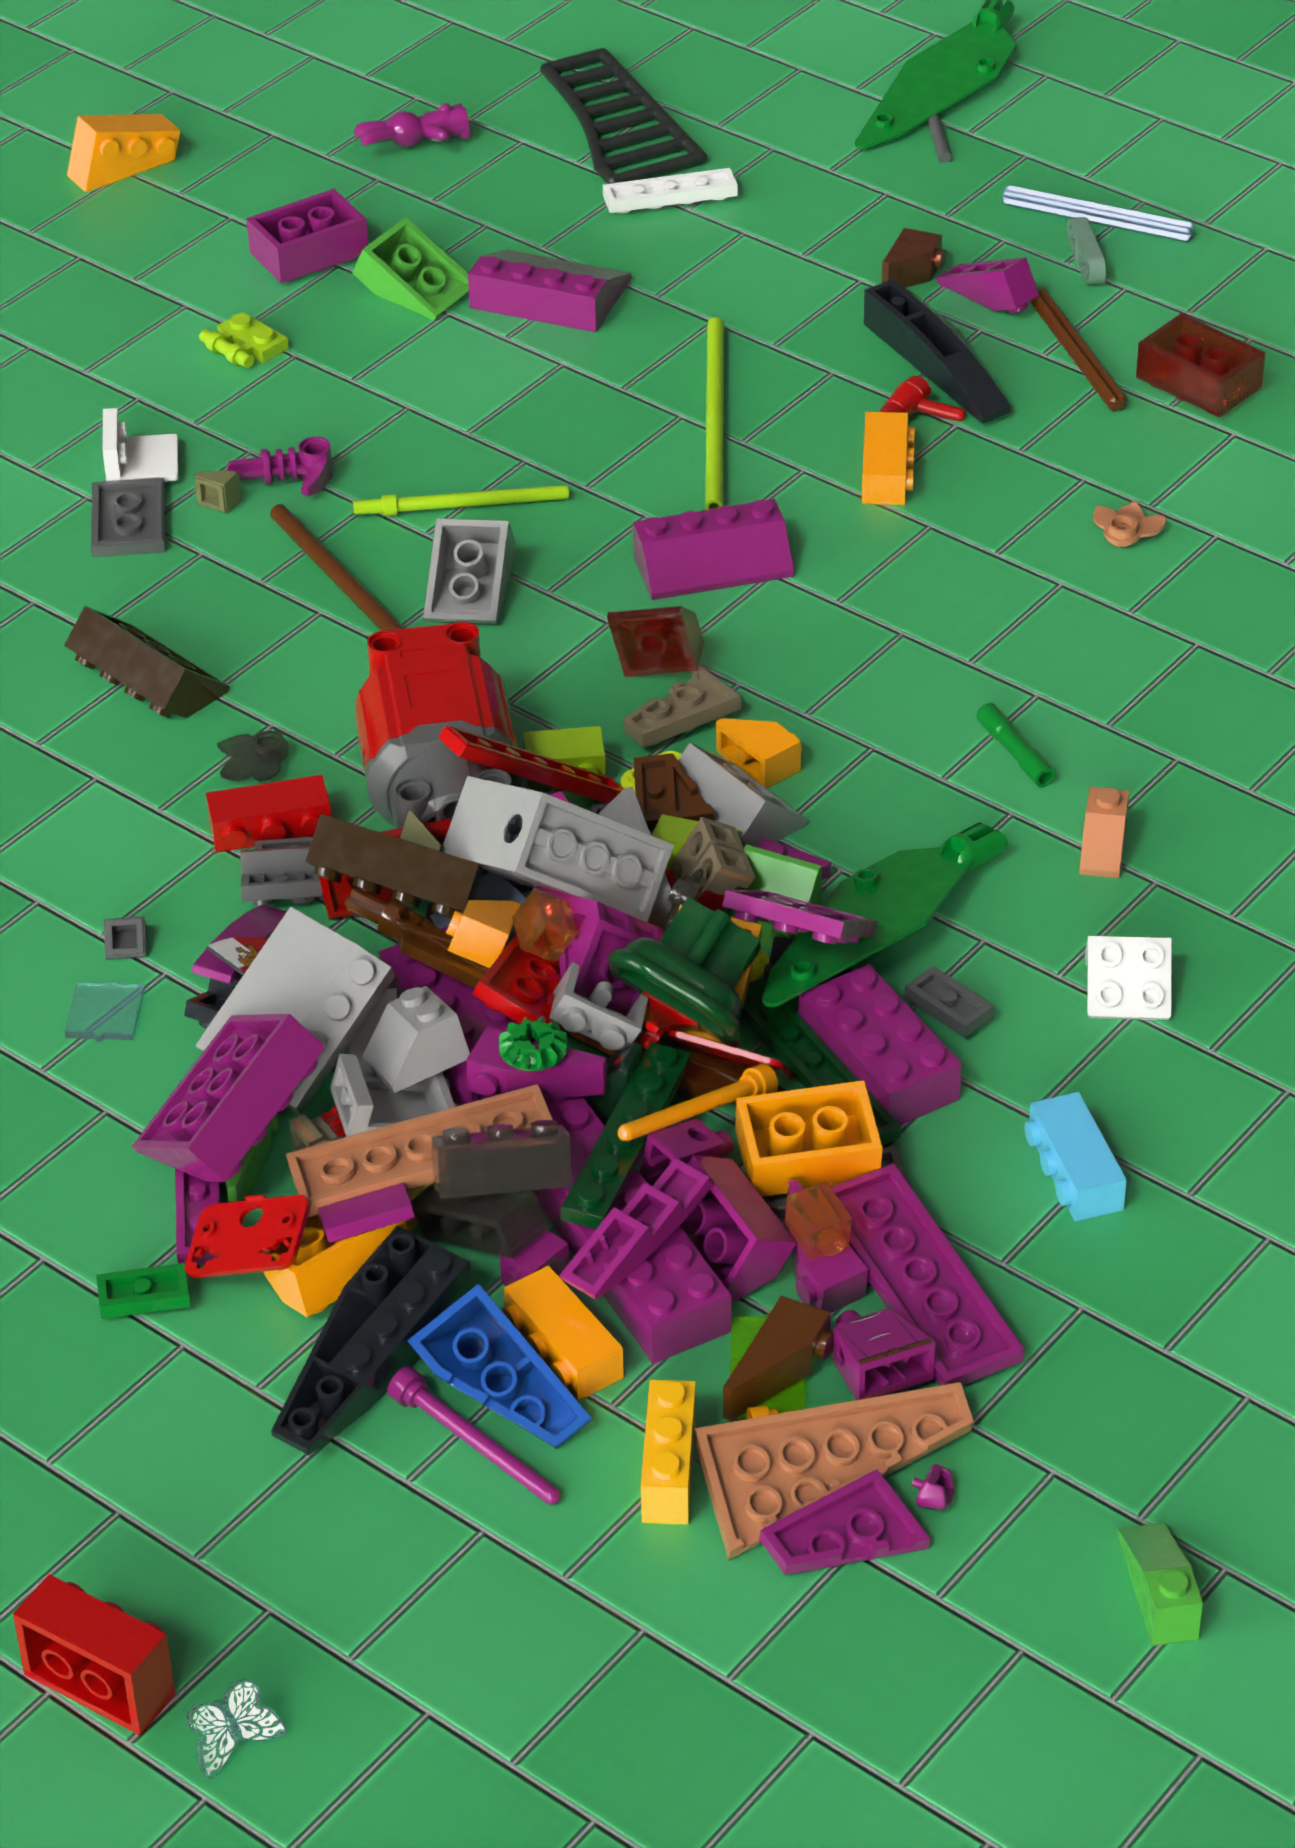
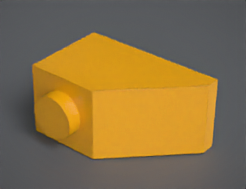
(759, 748)
(481, 930)

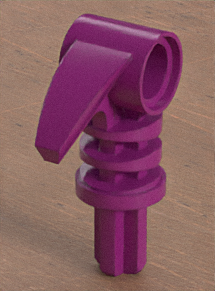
(311, 461)

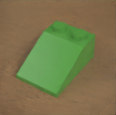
(411, 271)

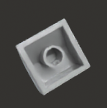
(415, 1040)

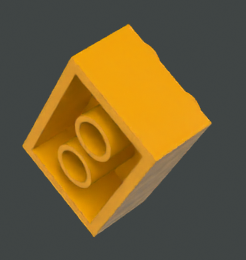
(807, 1136)

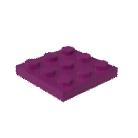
(798, 915)

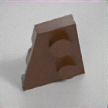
(666, 790)

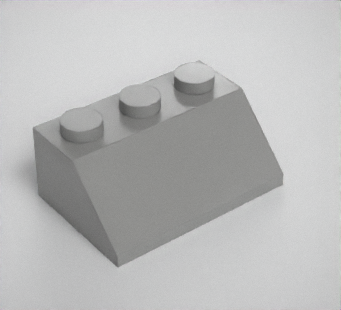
(739, 798)

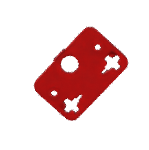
(729, 1053)
(246, 1248)

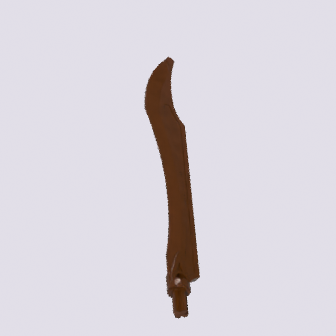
(430, 946)

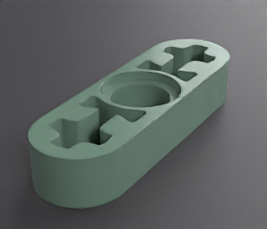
(1086, 250)

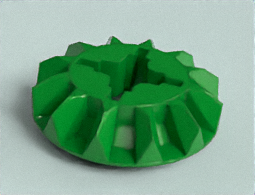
(522, 1054)

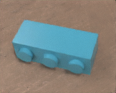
(1076, 1156)

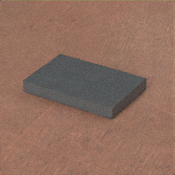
(128, 517)

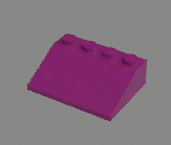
(545, 289)
(231, 1096)

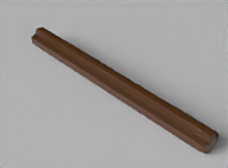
(1079, 351)

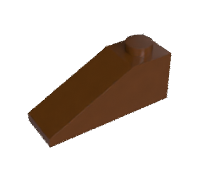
(779, 1355)

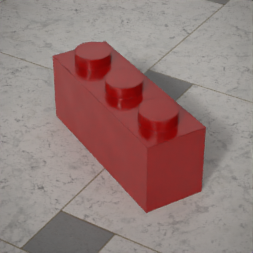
(266, 812)

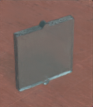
(104, 1011)

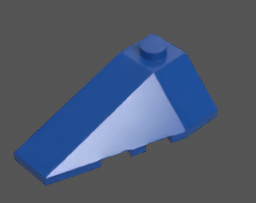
(494, 1364)

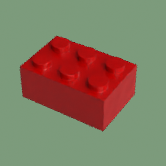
(95, 1653)

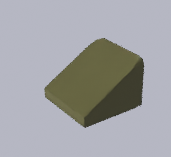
(218, 490)
(417, 833)

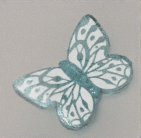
(229, 1722)

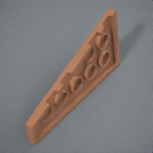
(790, 1459)

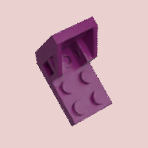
(599, 933)

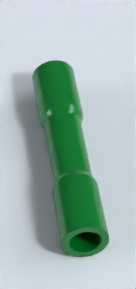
(1028, 759)

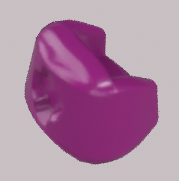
(936, 1490)

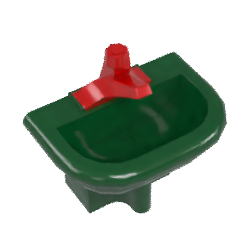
(690, 974)

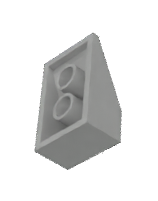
(469, 570)

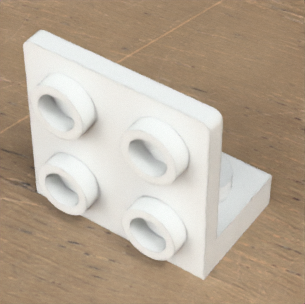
(137, 455)
(1128, 977)

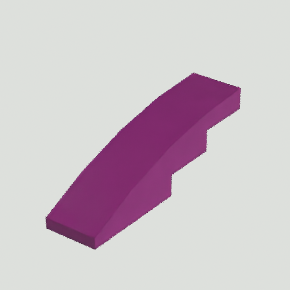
(254, 923)
(637, 1231)

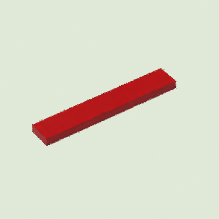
(530, 765)

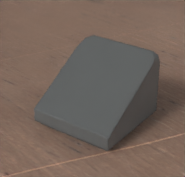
(125, 938)

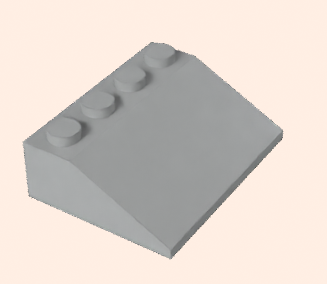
(316, 979)

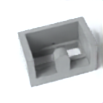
(592, 1016)

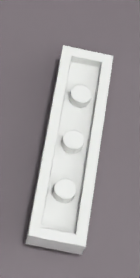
(670, 190)

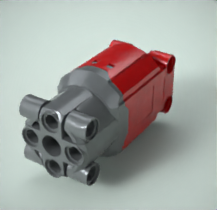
(415, 689)

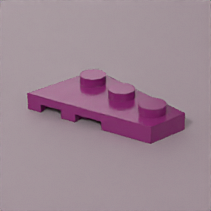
(845, 1527)

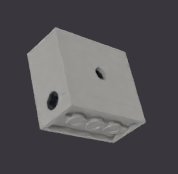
(557, 846)

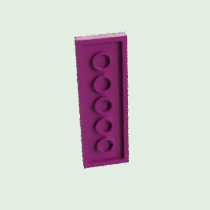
(925, 1278)

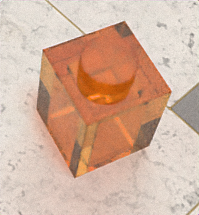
(544, 925)
(818, 1221)

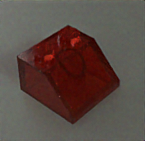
(656, 640)

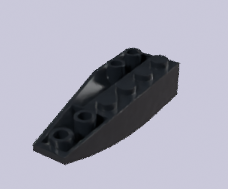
(933, 348)
(367, 1336)

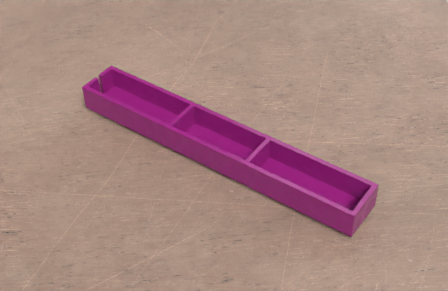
(672, 1295)

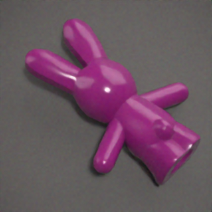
(409, 129)

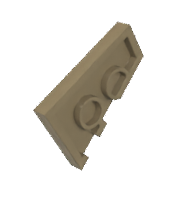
(686, 707)

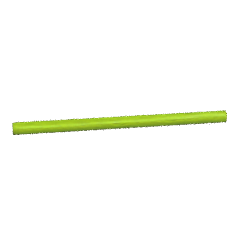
(714, 414)

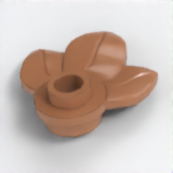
(1127, 524)

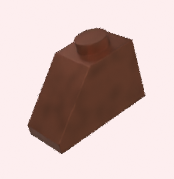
(914, 258)

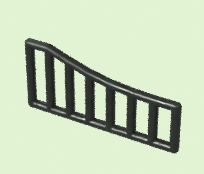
(638, 96)

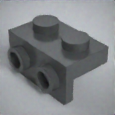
(278, 875)

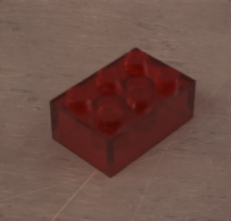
(1200, 365)

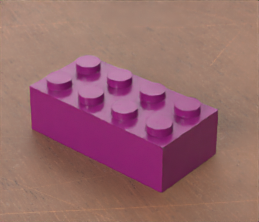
(883, 1043)

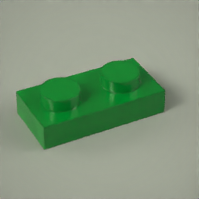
(143, 1290)

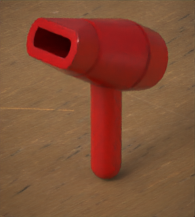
(913, 397)

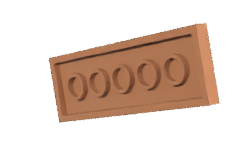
(402, 1149)

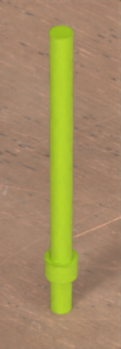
(390, 505)

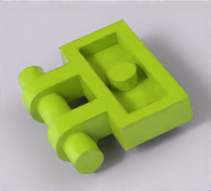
(244, 339)

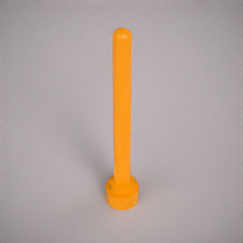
(754, 1081)

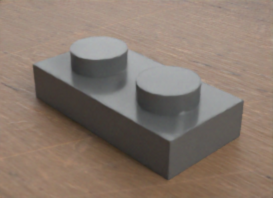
(949, 1001)

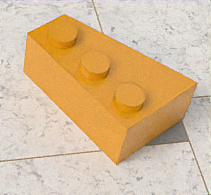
(119, 147)

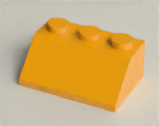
(322, 1266)

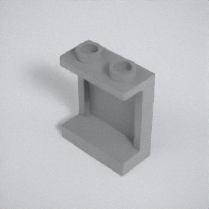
(371, 1104)

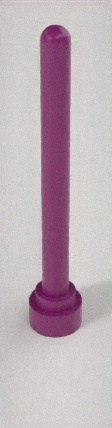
(411, 1390)

